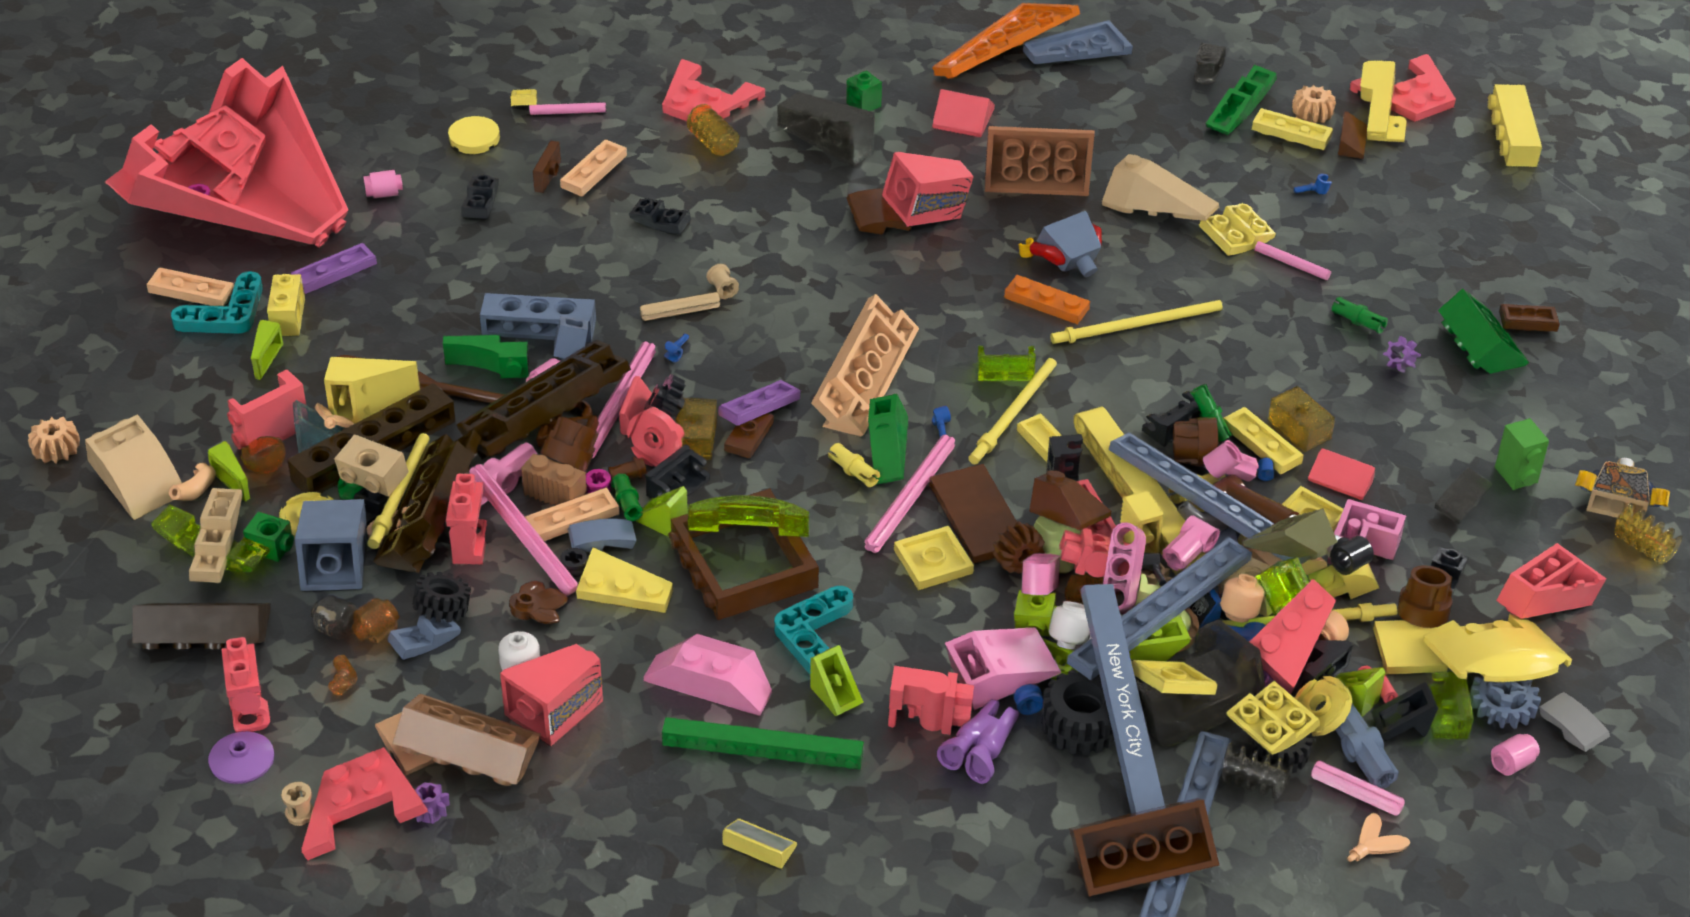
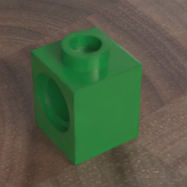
(864, 91)
(272, 533)

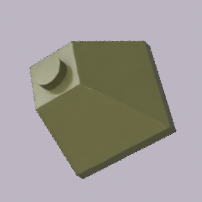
(1296, 536)

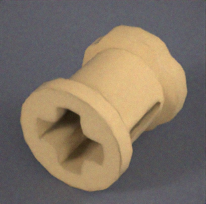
(720, 277)
(292, 799)

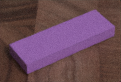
(335, 267)
(759, 402)

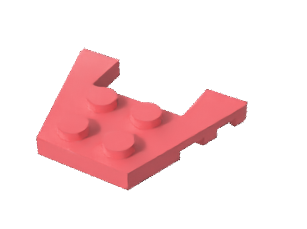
(687, 93)
(1421, 95)
(225, 140)
(354, 790)

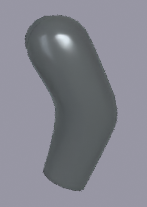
(1186, 510)

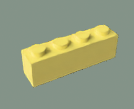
(1515, 125)

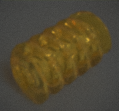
(712, 130)
(1646, 536)

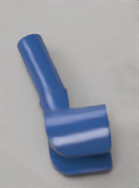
(1320, 186)
(674, 349)
(941, 416)
(1265, 469)

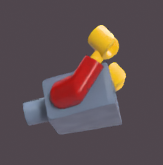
(1067, 244)

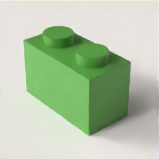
(1521, 453)

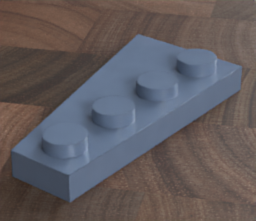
(1081, 43)

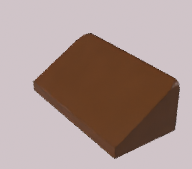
(1352, 137)

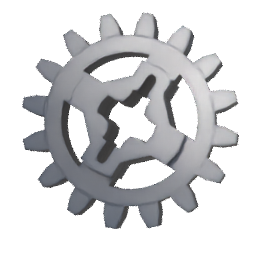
(1505, 701)

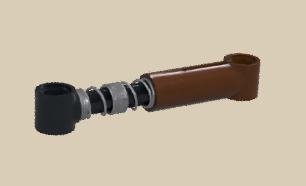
(1345, 555)

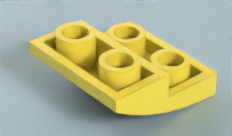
(1237, 229)
(1274, 718)

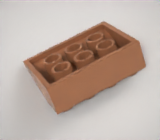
(1038, 161)

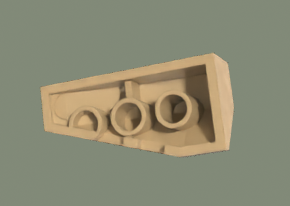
(1148, 187)

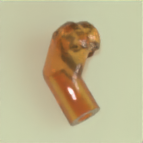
(345, 676)

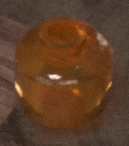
(375, 620)

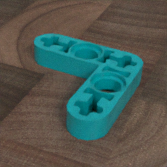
(185, 317)
(804, 626)

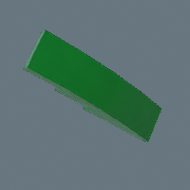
(1241, 100)

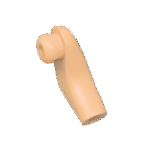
(195, 486)

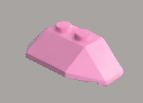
(713, 673)

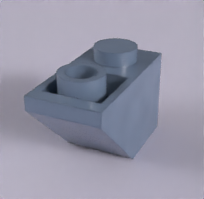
(569, 336)

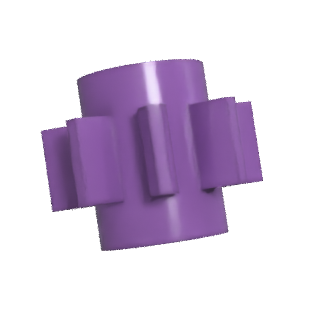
(1408, 351)
(434, 801)

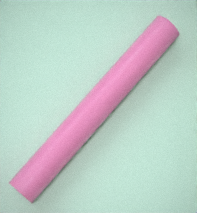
(576, 108)
(1292, 260)

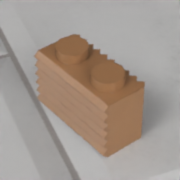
(552, 480)

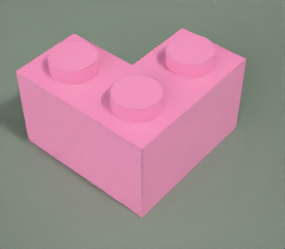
(1377, 525)

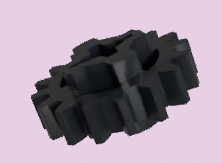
(668, 396)

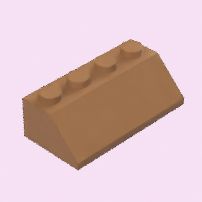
(465, 739)

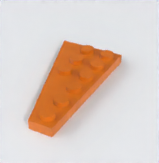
(1008, 32)

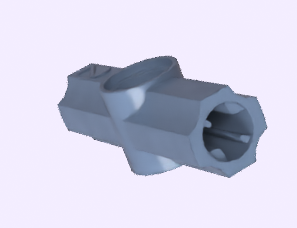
(1366, 747)

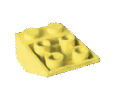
(366, 386)

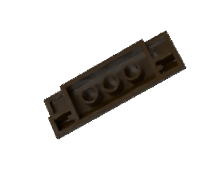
(544, 397)
(426, 502)

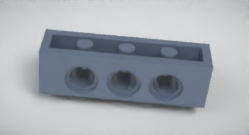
(532, 315)

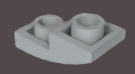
(1575, 720)

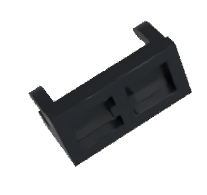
(1162, 427)
(1065, 455)
(677, 471)

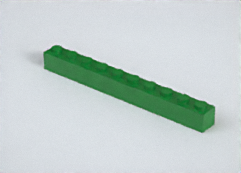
(762, 743)

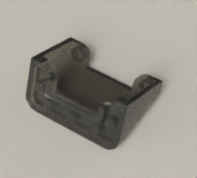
(1219, 656)

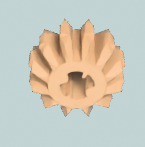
(1313, 104)
(54, 440)

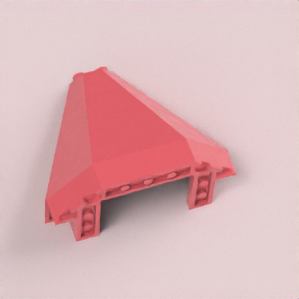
(288, 189)

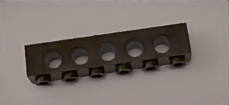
(393, 427)

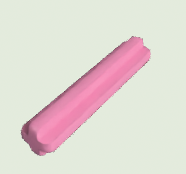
(1358, 788)

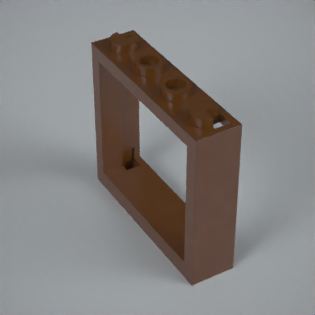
(753, 594)

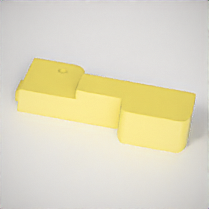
(1378, 88)

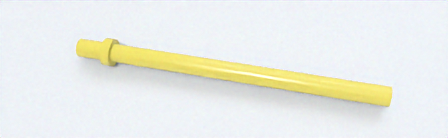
(1072, 335)

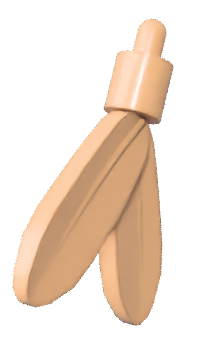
(332, 420)
(1372, 844)

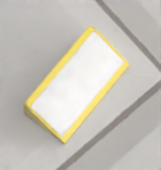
(758, 843)

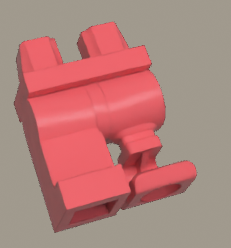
(463, 521)
(1088, 552)
(244, 685)
(931, 697)

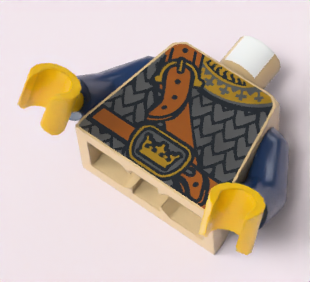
(1618, 486)

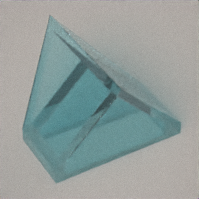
(310, 426)

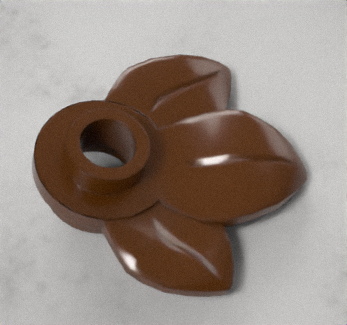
(537, 603)

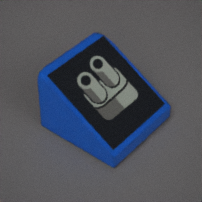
(1207, 608)

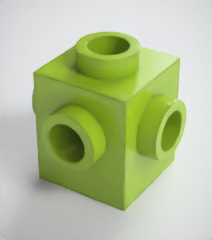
(1035, 611)

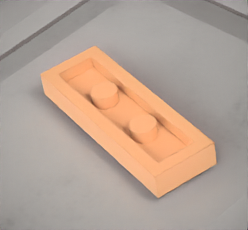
(593, 167)
(190, 287)
(557, 519)

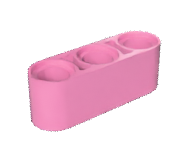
(1119, 553)
(1040, 574)

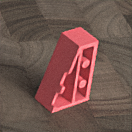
(1550, 584)
(1293, 634)

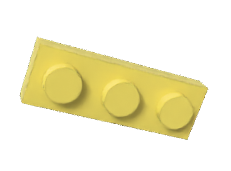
(1292, 129)
(1263, 440)

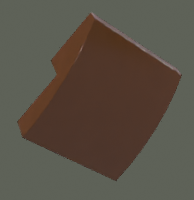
(873, 212)

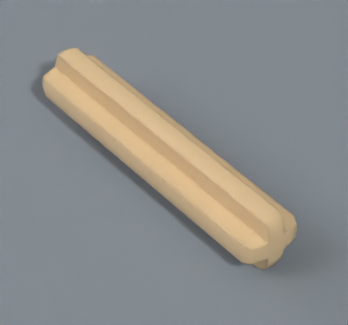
(680, 306)

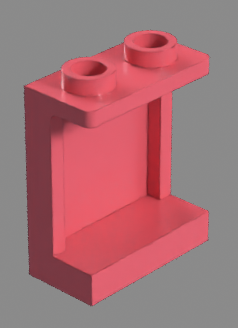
(267, 414)

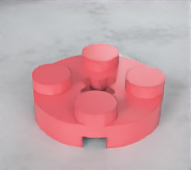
(663, 426)

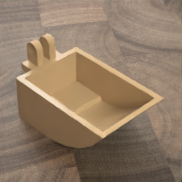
(133, 466)

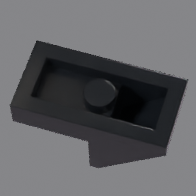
(1327, 659)
(1409, 710)

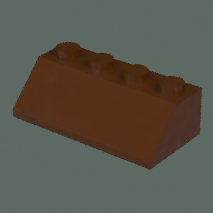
(1144, 846)

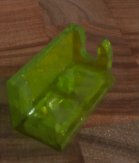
(1005, 366)
(1282, 582)
(1454, 710)

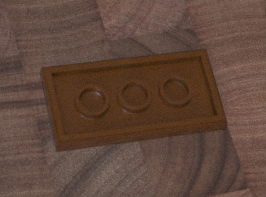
(973, 509)

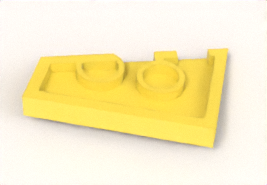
(622, 584)

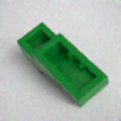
(487, 352)

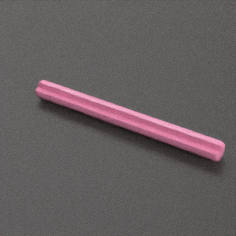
(613, 406)
(909, 494)
(525, 531)

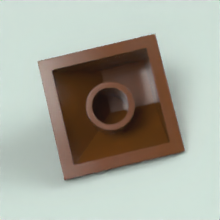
(1066, 501)

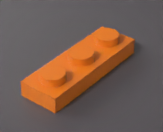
(1047, 299)

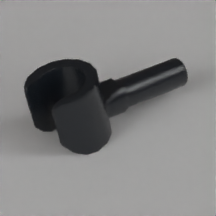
(1151, 562)

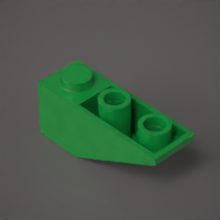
(888, 437)

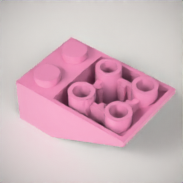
(1000, 661)

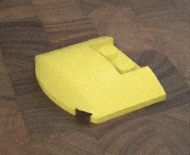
(1497, 650)

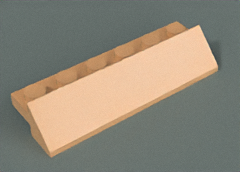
(864, 366)

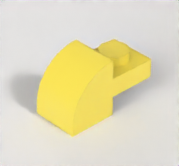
(1337, 584)

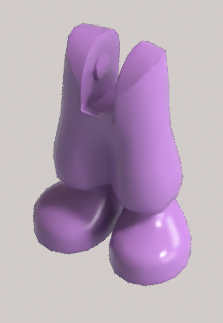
(984, 737)

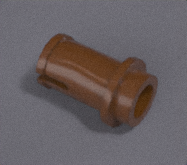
(632, 469)

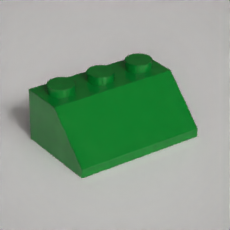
(1480, 334)

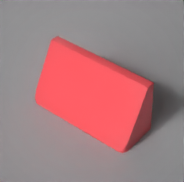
(633, 403)
(1342, 474)

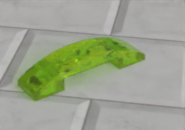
(748, 510)
(182, 531)

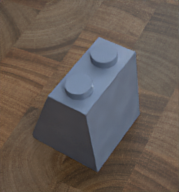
(331, 544)

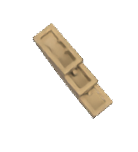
(216, 535)

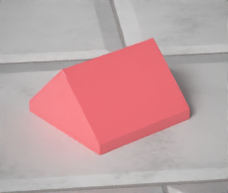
(962, 113)

